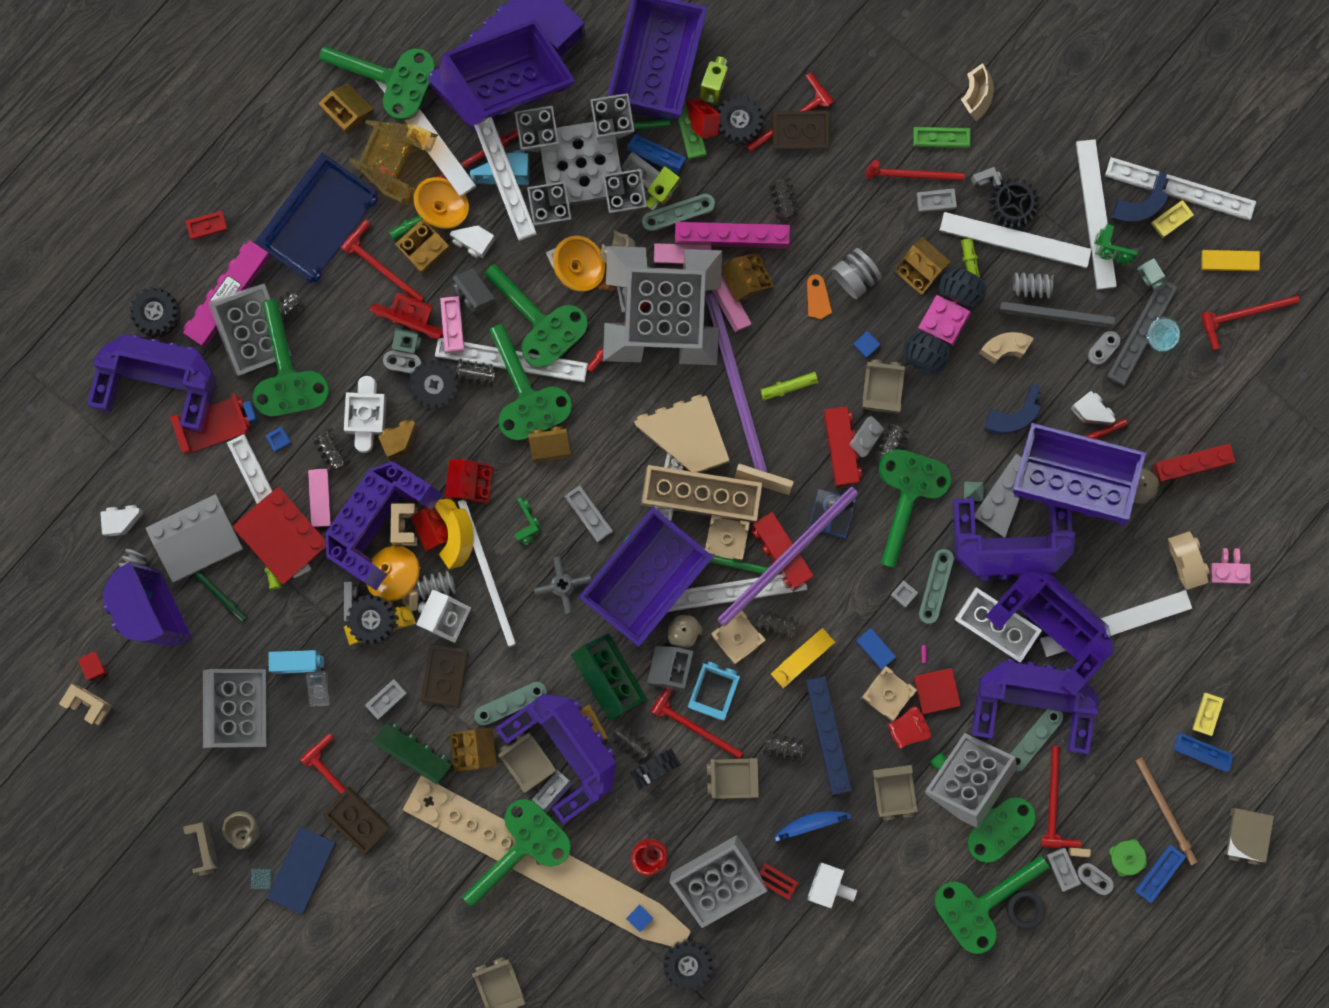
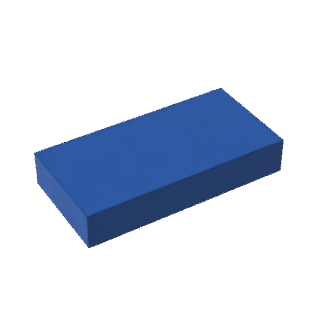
(875, 648)

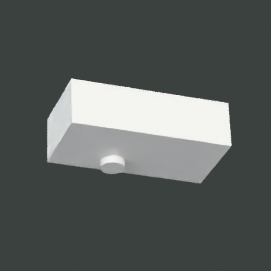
(1013, 638)

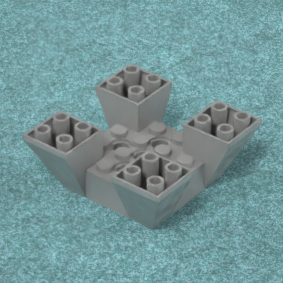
(562, 188)
(686, 331)

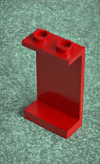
(223, 423)

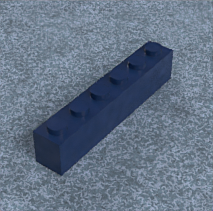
(828, 735)

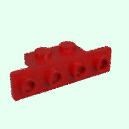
(410, 313)

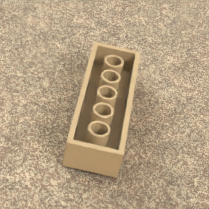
(701, 493)

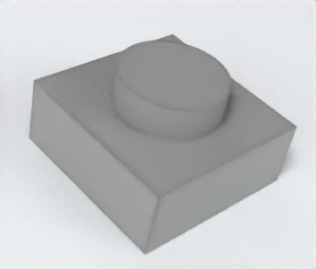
(904, 594)

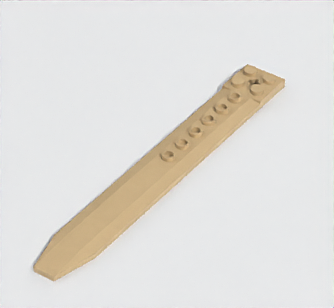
(570, 879)

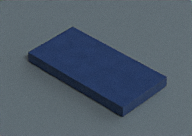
(301, 870)

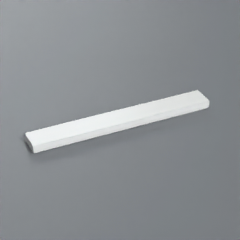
(441, 154)
(505, 179)
(1182, 189)
(1094, 209)
(1015, 240)
(560, 369)
(253, 474)
(490, 582)
(727, 593)
(1132, 618)

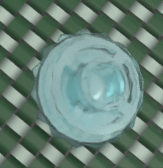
(1163, 334)

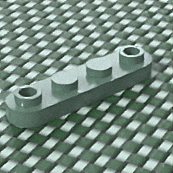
(678, 212)
(936, 586)
(509, 703)
(1036, 737)

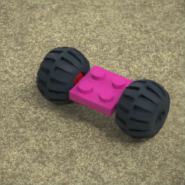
(944, 320)

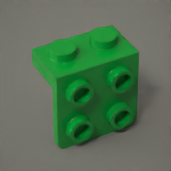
(1107, 251)
(528, 534)

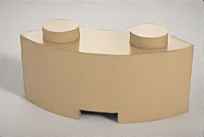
(979, 93)
(1006, 345)
(1188, 560)

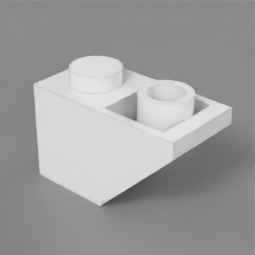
(474, 239)
(1091, 410)
(119, 522)

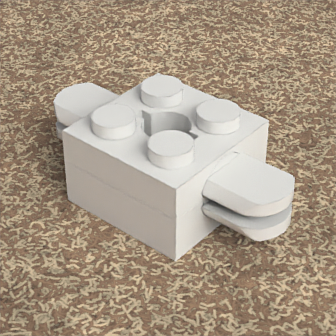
(365, 414)

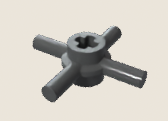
(560, 576)

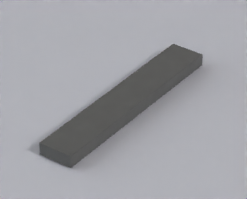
(1056, 314)
(1137, 339)

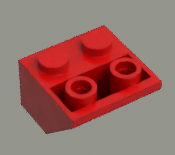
(468, 481)
(430, 528)

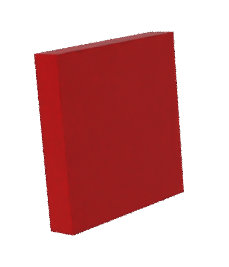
(937, 691)

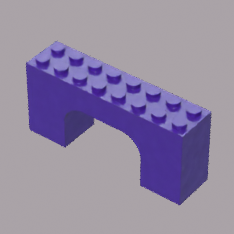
(554, 17)

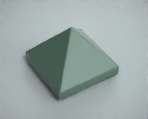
(974, 491)

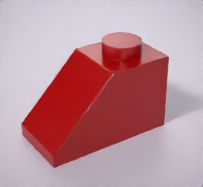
(703, 118)

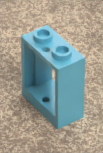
(295, 661)
(713, 668)

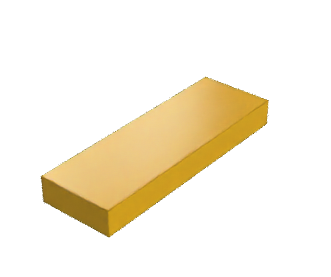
(1230, 260)

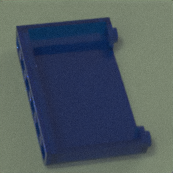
(317, 218)

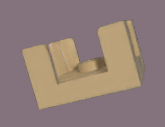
(398, 512)
(727, 538)
(738, 638)
(888, 694)
(77, 695)

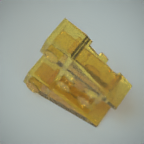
(386, 154)

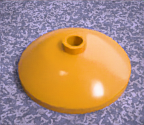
(440, 194)
(585, 258)
(401, 572)

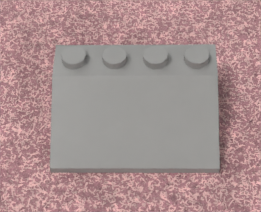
(244, 328)
(194, 538)
(234, 708)
(972, 779)
(718, 881)

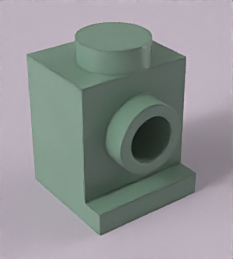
(1152, 275)
(399, 344)

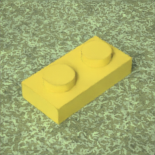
(1172, 219)
(1207, 714)

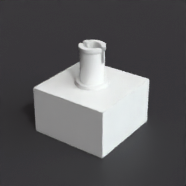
(442, 615)
(828, 886)

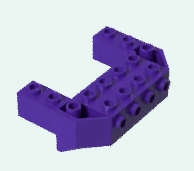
(155, 364)
(367, 513)
(1010, 555)
(1063, 619)
(1037, 688)
(575, 741)

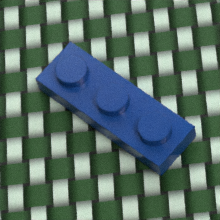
(656, 153)
(1203, 752)
(1160, 873)

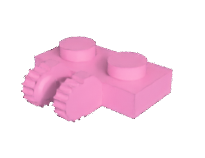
(1228, 572)

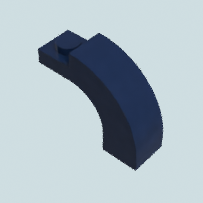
(1134, 212)
(1011, 423)

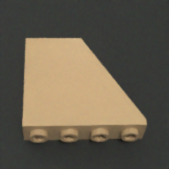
(687, 434)

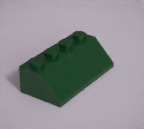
(608, 676)
(412, 753)

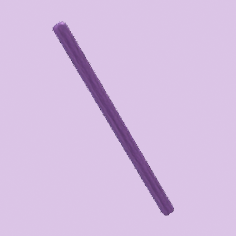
(736, 384)
(787, 557)

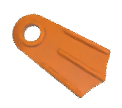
(817, 298)

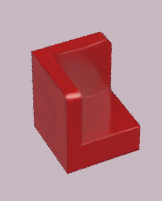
(92, 666)

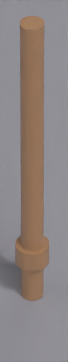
(1184, 844)

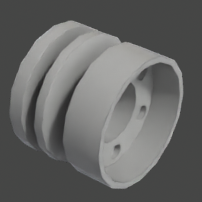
(853, 276)

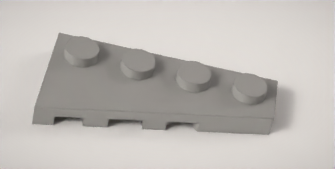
(1000, 503)

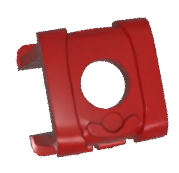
(909, 728)

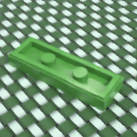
(941, 137)
(693, 142)

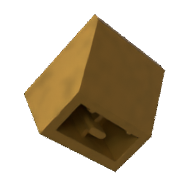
(345, 108)
(423, 247)
(921, 265)
(746, 276)
(398, 441)
(549, 444)
(473, 749)

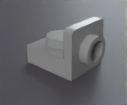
(984, 177)

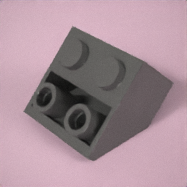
(474, 290)
(670, 668)

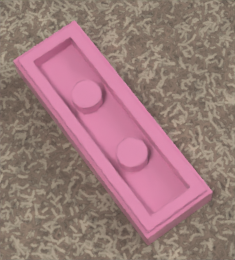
(673, 252)
(732, 309)
(452, 324)
(319, 497)

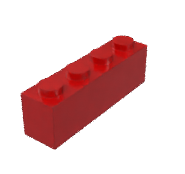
(842, 454)
(1193, 463)
(775, 543)

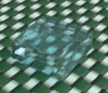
(261, 878)

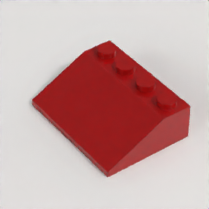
(280, 535)

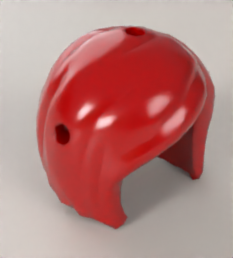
(643, 856)

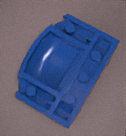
(810, 822)

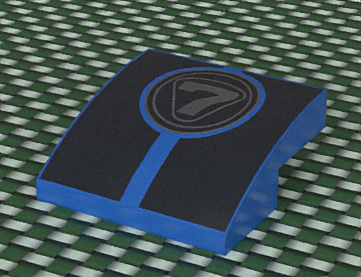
(840, 524)

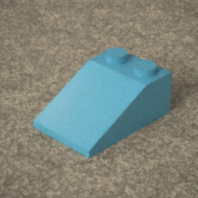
(519, 164)

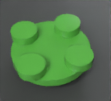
(1128, 857)

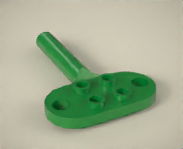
(405, 82)
(551, 333)
(290, 389)
(533, 408)
(913, 477)
(999, 828)
(534, 836)
(968, 915)

